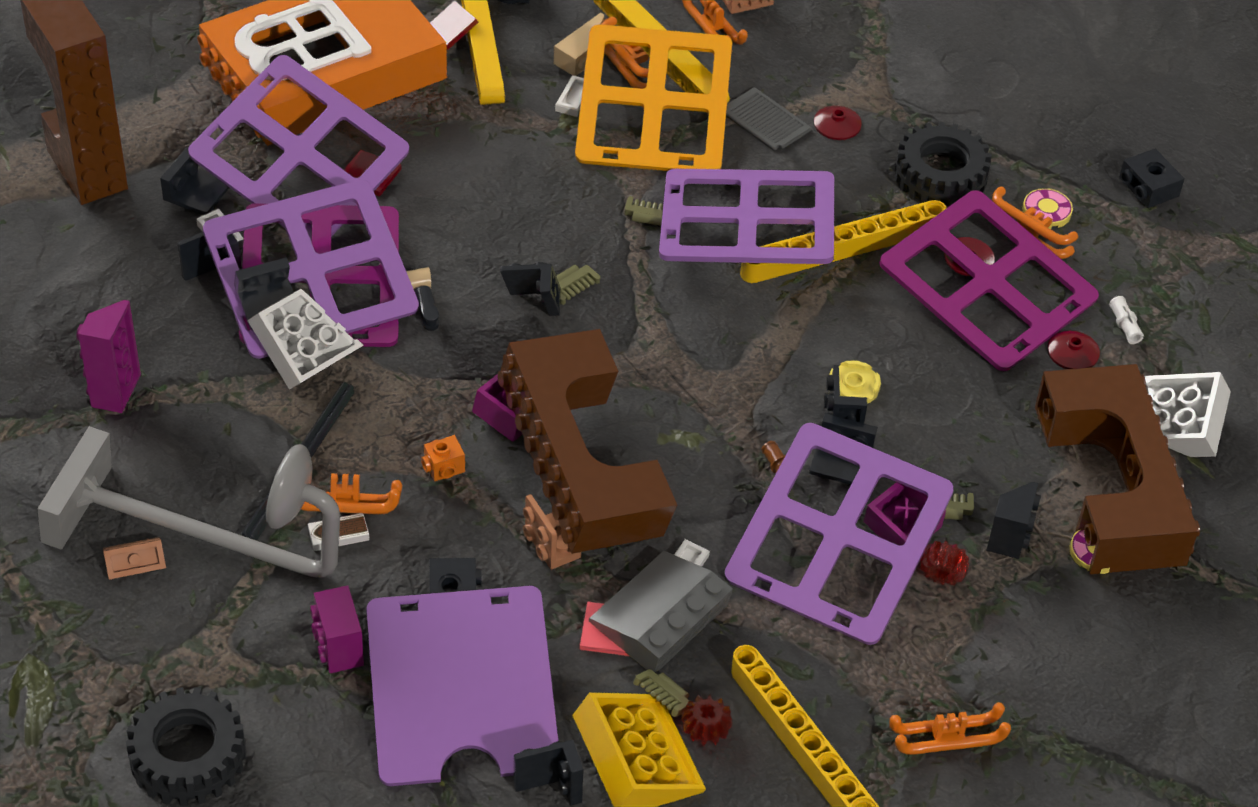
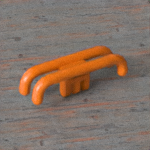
(713, 20)
(627, 59)
(1036, 226)
(352, 501)
(949, 731)

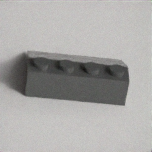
(662, 609)

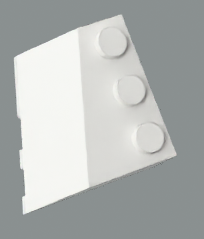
(301, 337)
(1190, 410)

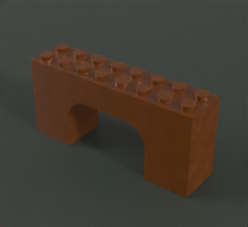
(84, 126)
(1112, 409)
(589, 499)

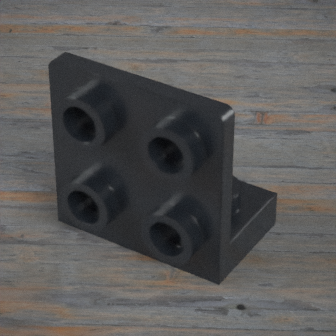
(191, 187)
(196, 256)
(534, 279)
(262, 286)
(842, 406)
(833, 467)
(549, 765)

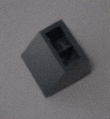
(1013, 519)

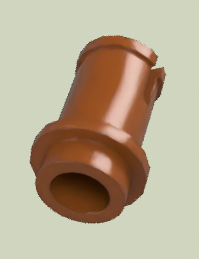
(773, 455)

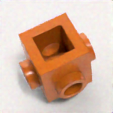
(443, 458)

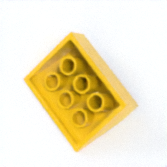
(637, 749)

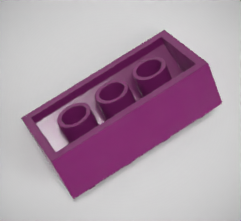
(109, 356)

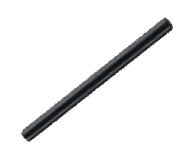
(312, 442)

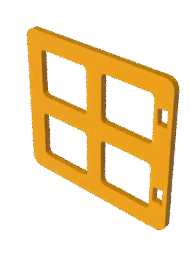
(653, 98)

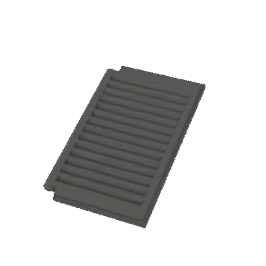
(766, 119)

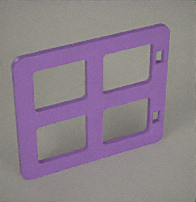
(297, 149)
(748, 216)
(313, 266)
(840, 532)

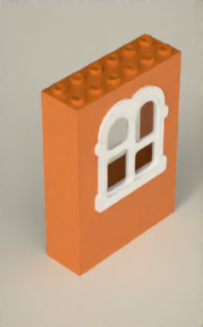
(385, 56)

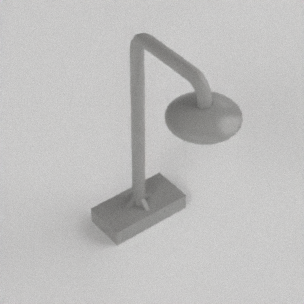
(91, 462)

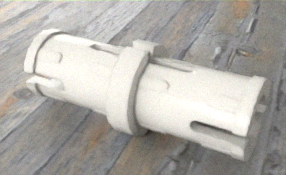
(1126, 320)

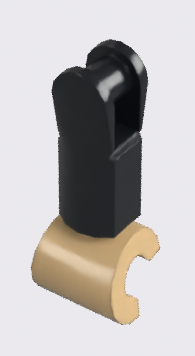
(421, 284)

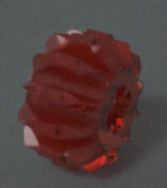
(944, 563)
(706, 720)

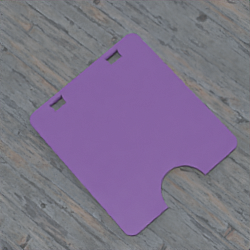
(458, 680)

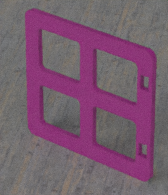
(322, 220)
(988, 279)

